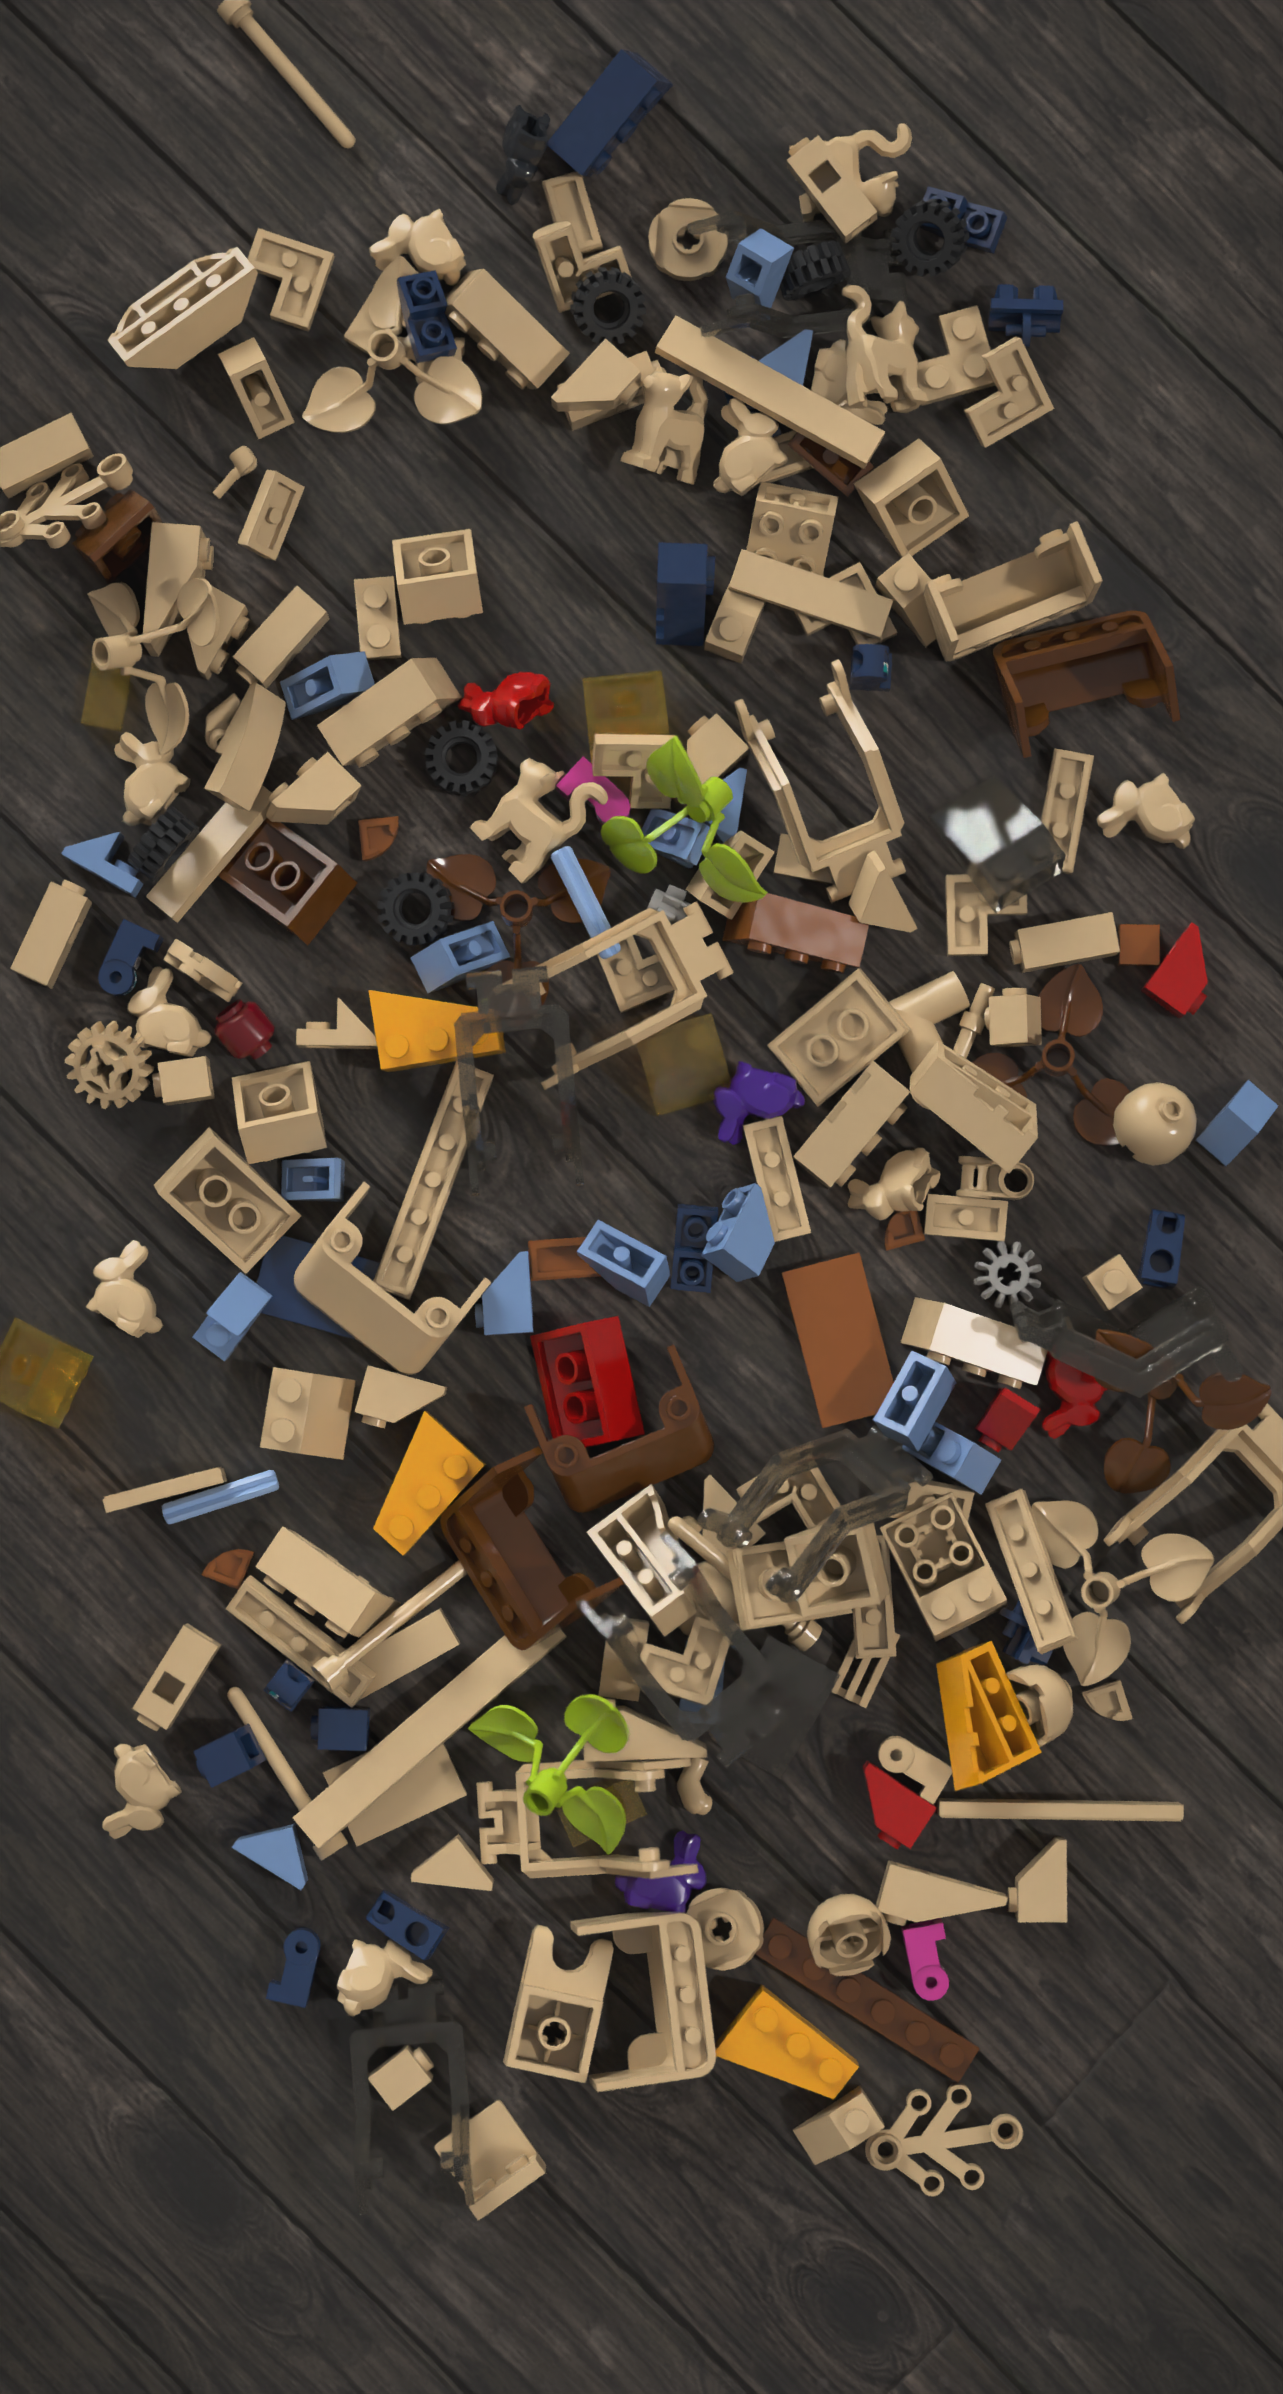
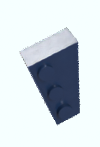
(609, 113)
(682, 587)

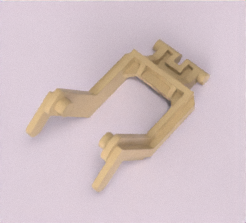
(846, 851)
(683, 958)
(1263, 1454)
(519, 1828)

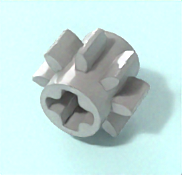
(671, 902)

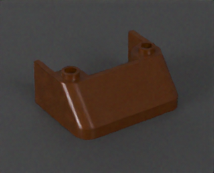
(1083, 666)
(635, 1465)
(510, 1560)

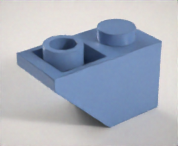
(759, 267)
(742, 1235)
(957, 1457)

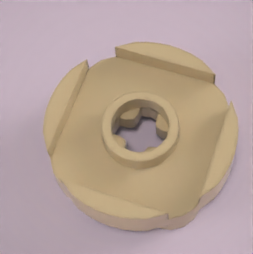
(671, 256)
(202, 970)
(746, 1924)

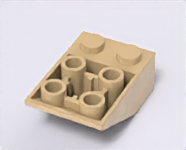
(944, 1566)

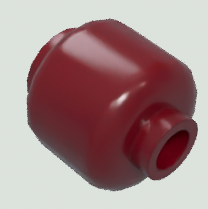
(244, 1029)

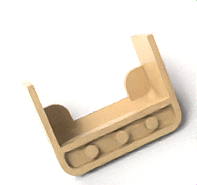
(1013, 595)
(365, 1309)
(680, 1997)

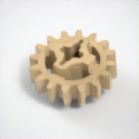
(98, 1074)

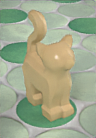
(878, 190)
(883, 362)
(666, 434)
(531, 822)

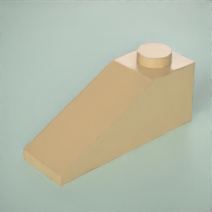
(924, 1895)

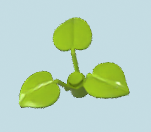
(676, 777)
(593, 1718)

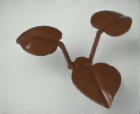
(474, 880)
(1072, 1007)
(1225, 1404)

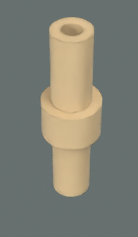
(973, 1021)

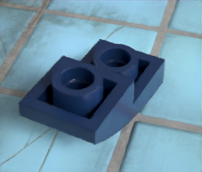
(982, 222)
(425, 317)
(689, 1267)

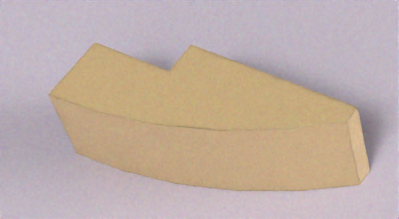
(247, 748)
(409, 1649)

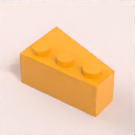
(421, 1032)

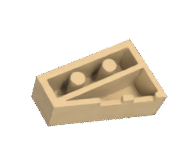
(504, 329)
(976, 1105)
(852, 1126)
(973, 1340)
(642, 1560)

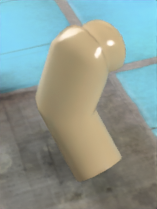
(219, 720)

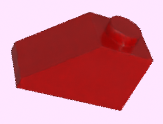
(1180, 976)
(1005, 1420)
(896, 1808)

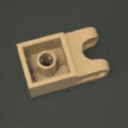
(562, 1997)

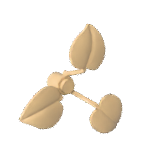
(341, 399)
(119, 615)
(1175, 1569)

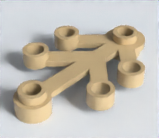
(60, 504)
(936, 2141)

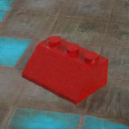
(588, 1382)

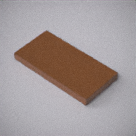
(839, 1338)

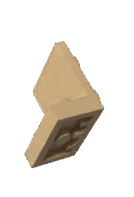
(792, 526)
(500, 2158)

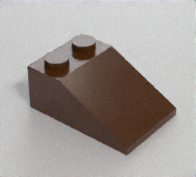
(120, 538)
(288, 879)

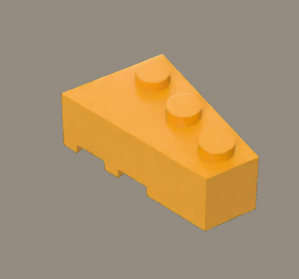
(426, 1484)
(982, 1717)
(785, 2046)

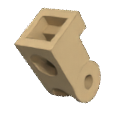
(904, 1756)

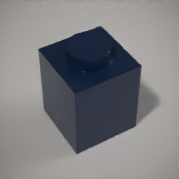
(341, 1728)
(229, 1755)

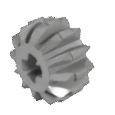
(1002, 1262)

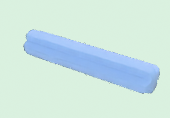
(582, 896)
(220, 1497)

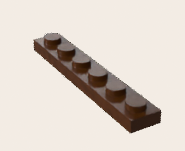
(869, 2003)

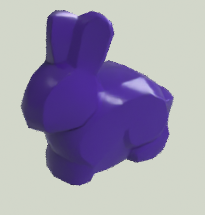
(754, 1094)
(667, 1892)

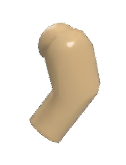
(691, 1790)

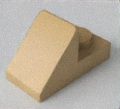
(349, 1033)

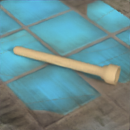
(240, 15)
(799, 1634)
(333, 1669)
(279, 1763)

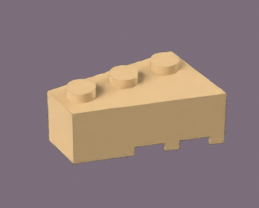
(389, 711)
(323, 1585)

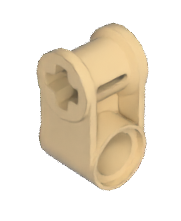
(990, 1179)

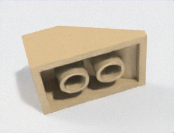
(175, 557)
(226, 1200)
(647, 1741)

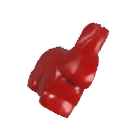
(511, 702)
(1078, 1396)

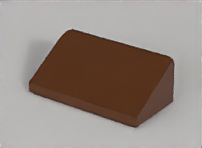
(831, 465)

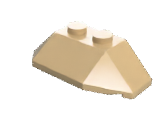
(186, 312)

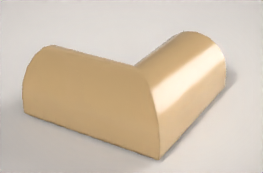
(565, 264)
(923, 1009)
(808, 1495)

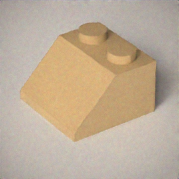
(912, 498)
(437, 577)
(278, 1113)
(308, 1413)
(849, 1578)

